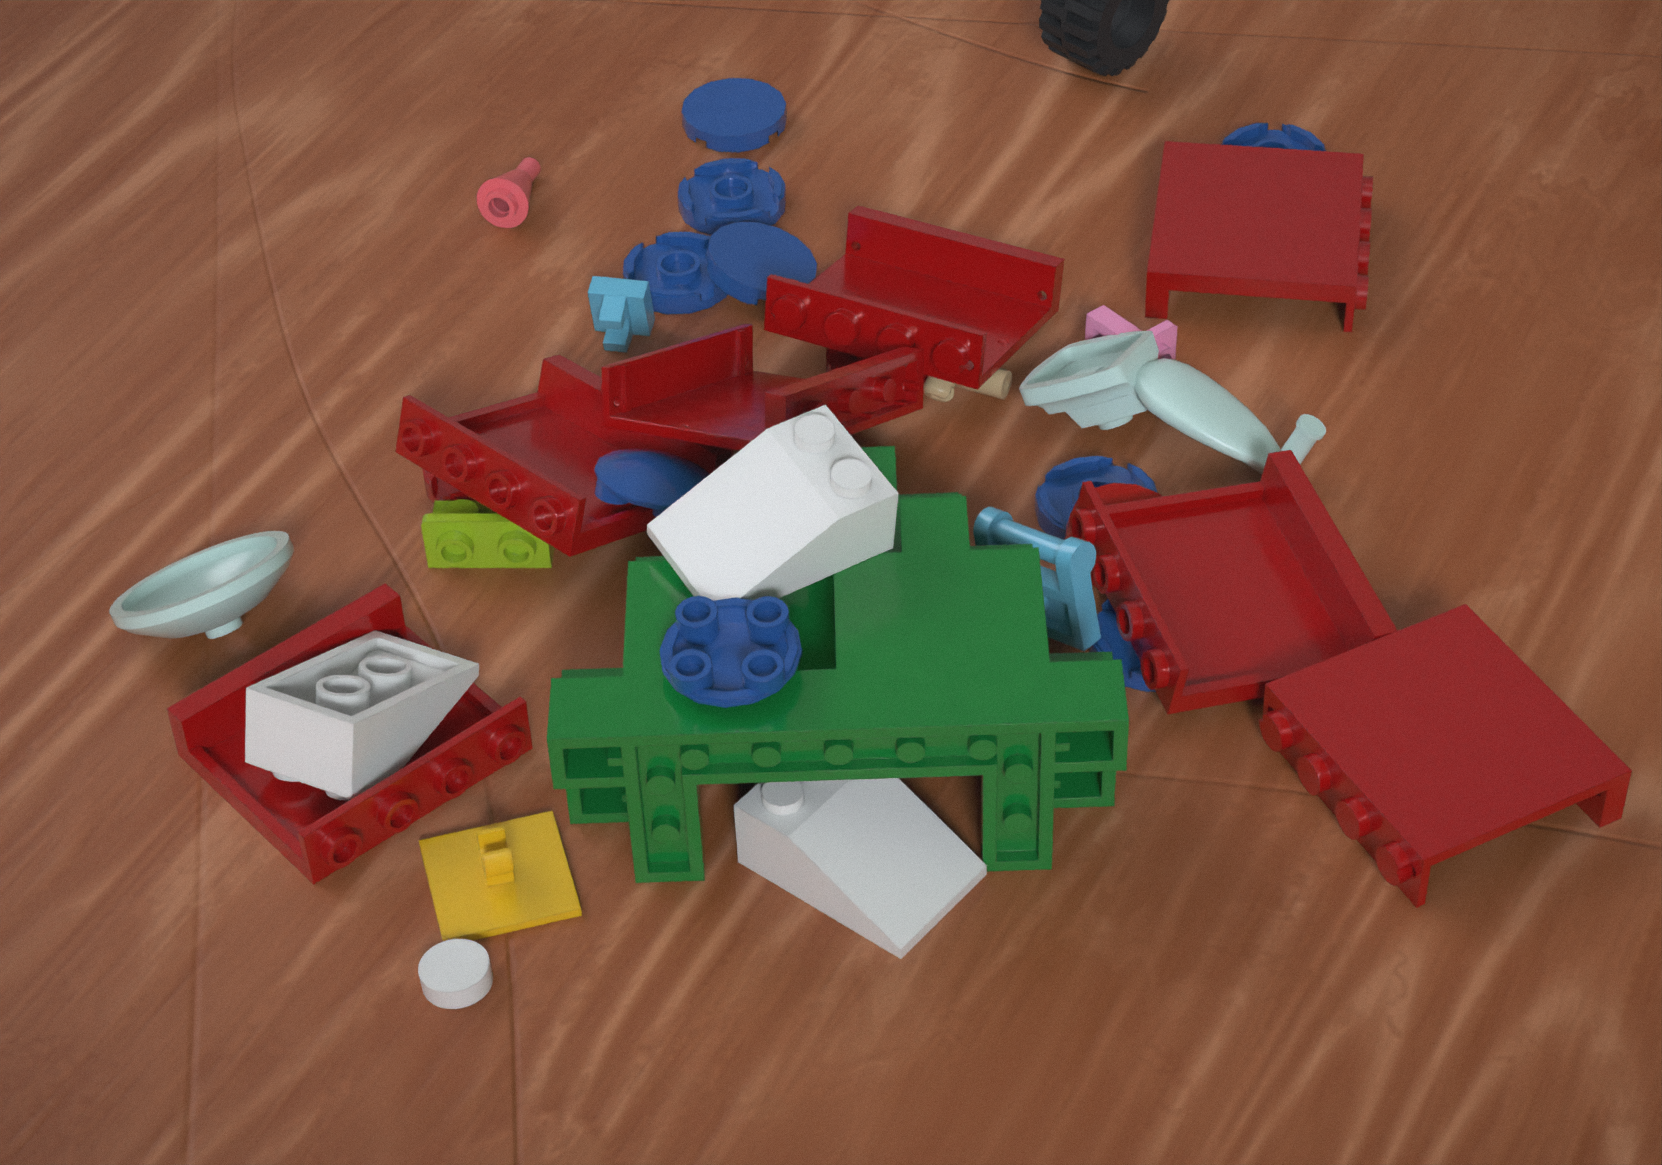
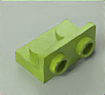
(474, 536)

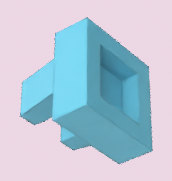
(620, 310)

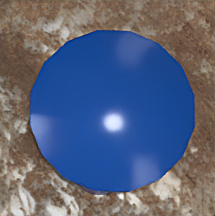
(645, 478)
(730, 650)

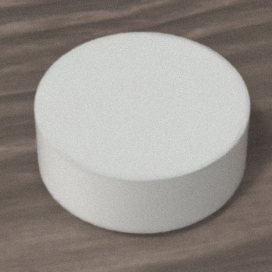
(455, 973)

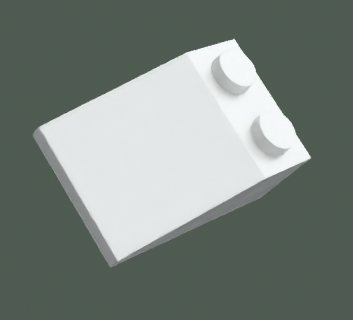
(780, 513)
(352, 712)
(858, 854)

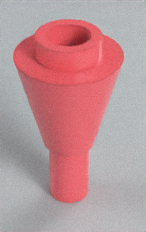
(507, 197)

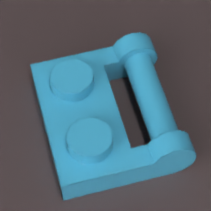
(1068, 590)

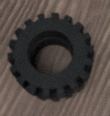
(1101, 32)

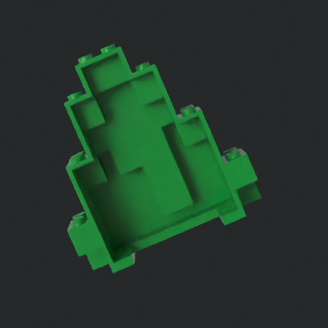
(903, 672)

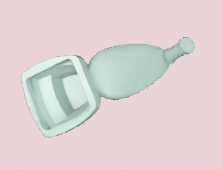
(1120, 375)

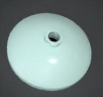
(205, 588)

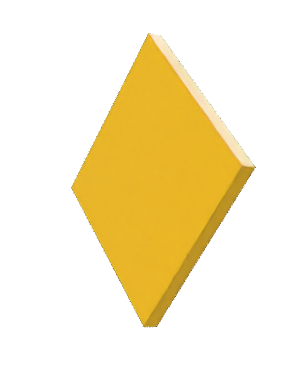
(499, 878)

